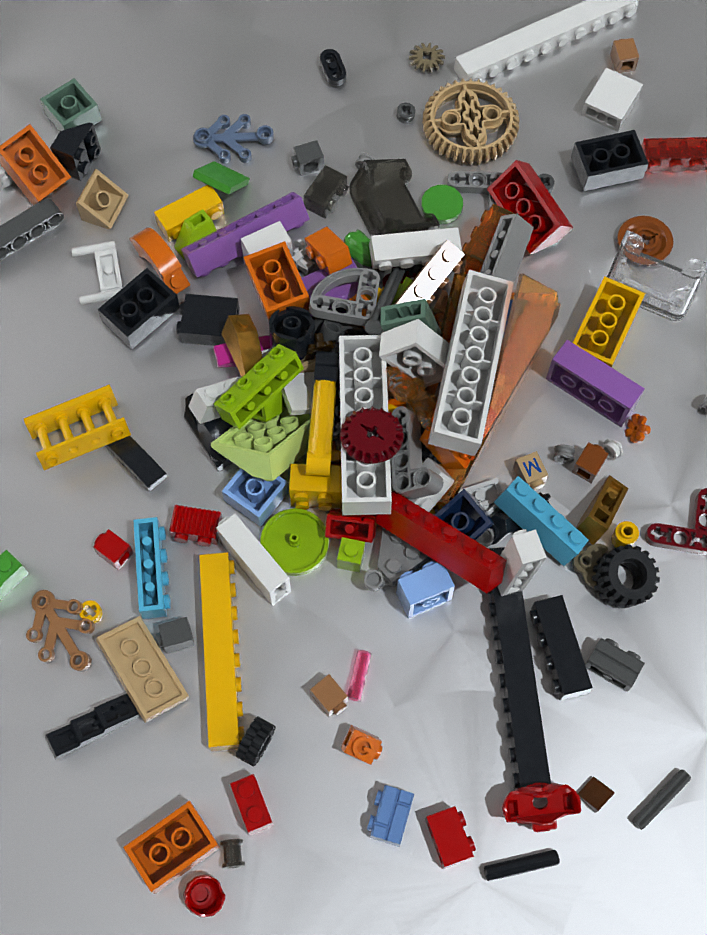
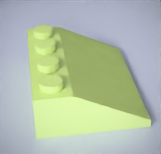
(266, 447)

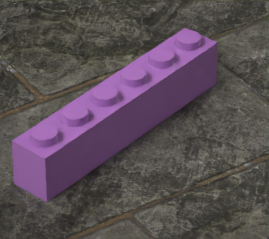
(225, 244)

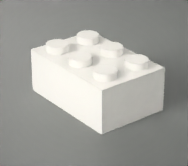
(415, 351)

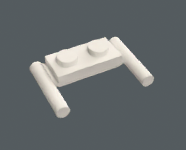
(107, 268)

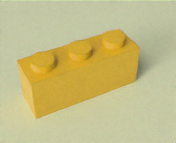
(173, 215)

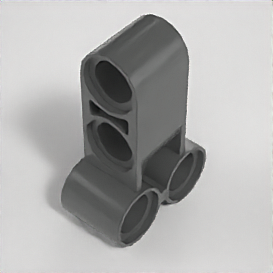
(333, 329)

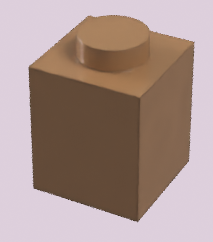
(624, 55)
(329, 696)

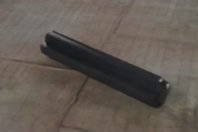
(521, 865)

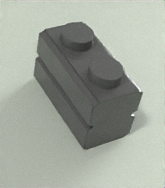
(615, 664)

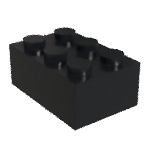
(609, 160)
(139, 308)

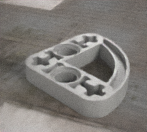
(353, 308)

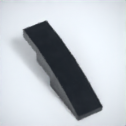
(137, 461)
(92, 726)

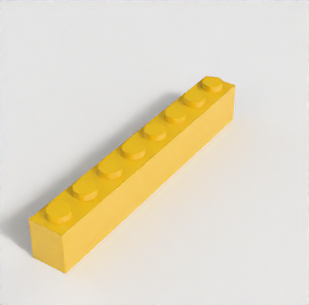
(219, 652)

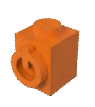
(362, 745)

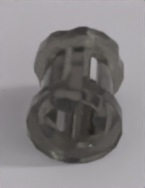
(232, 853)

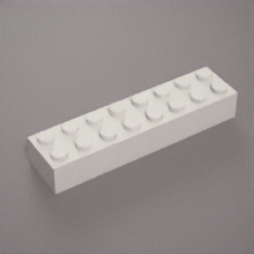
(471, 363)
(363, 384)

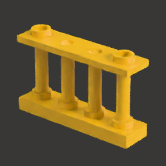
(70, 412)

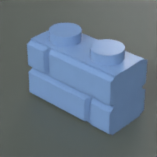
(391, 815)

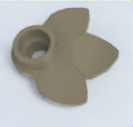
(590, 555)

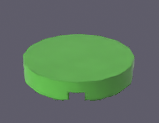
(443, 202)

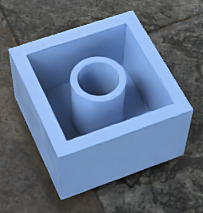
(254, 495)
(424, 588)

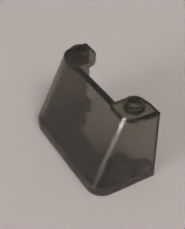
(384, 199)

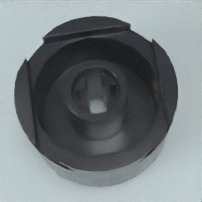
(292, 329)

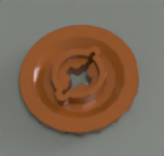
(649, 229)

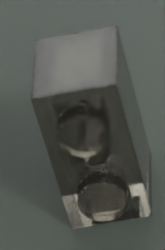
(325, 192)

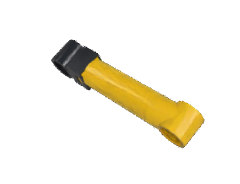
(322, 414)

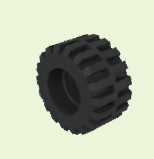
(643, 576)

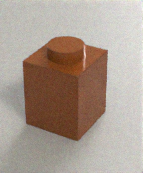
(590, 462)

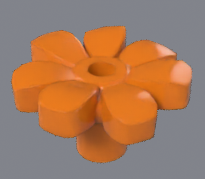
(637, 428)

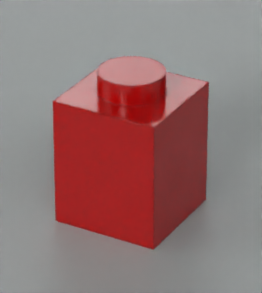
(112, 549)

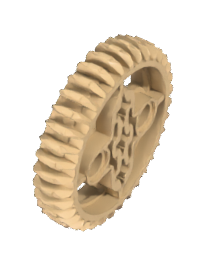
(472, 135)

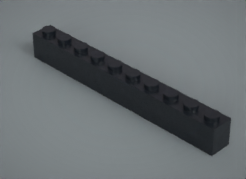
(519, 688)

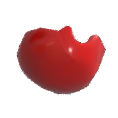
(204, 896)

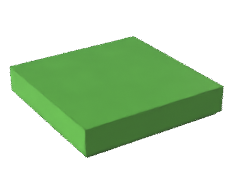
(221, 177)

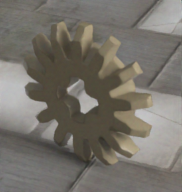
(426, 64)

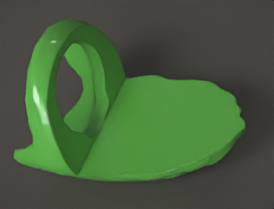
(359, 247)

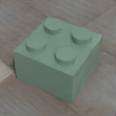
(70, 106)

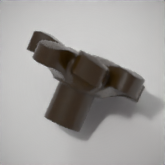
(320, 345)

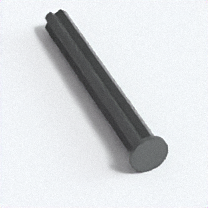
(373, 325)

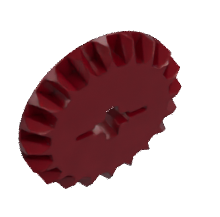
(373, 449)

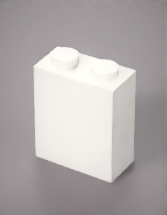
(612, 99)

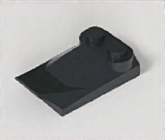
(207, 433)

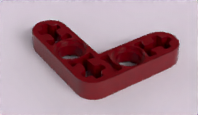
(698, 531)

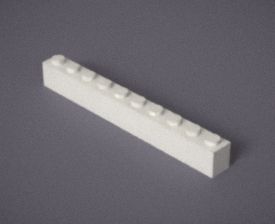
(541, 37)

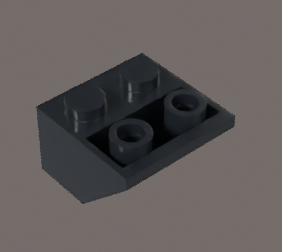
(77, 149)

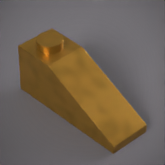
(242, 341)
(602, 510)

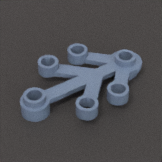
(231, 137)

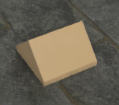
(100, 201)

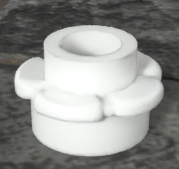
(614, 449)

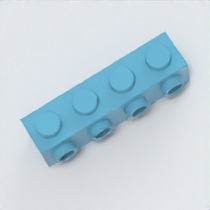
(535, 513)
(150, 568)

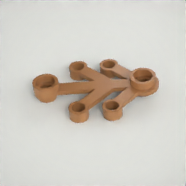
(58, 628)

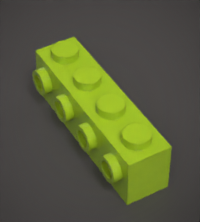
(258, 386)

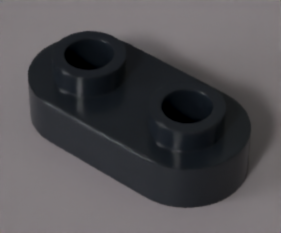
(334, 68)

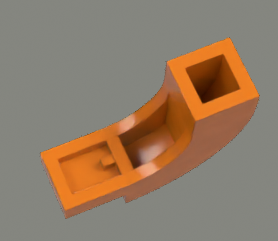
(162, 259)

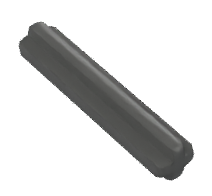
(661, 799)

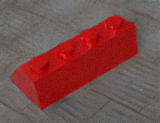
(525, 194)

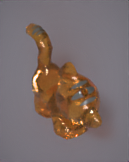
(413, 391)

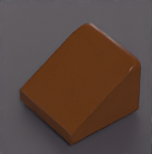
(595, 794)

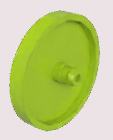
(295, 541)

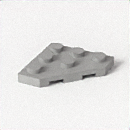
(398, 557)

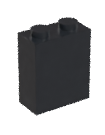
(205, 318)

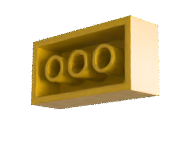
(608, 320)
(315, 491)

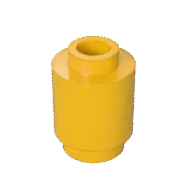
(625, 534)

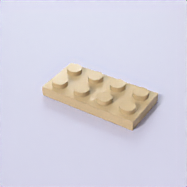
(142, 668)

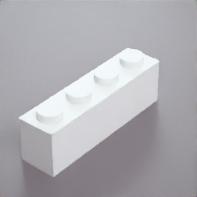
(409, 247)
(524, 558)

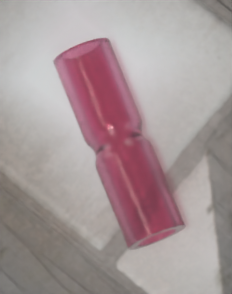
(359, 673)

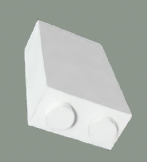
(253, 558)

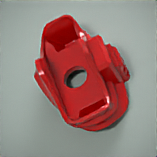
(561, 801)

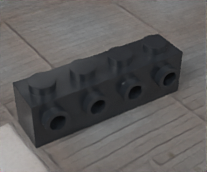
(561, 648)

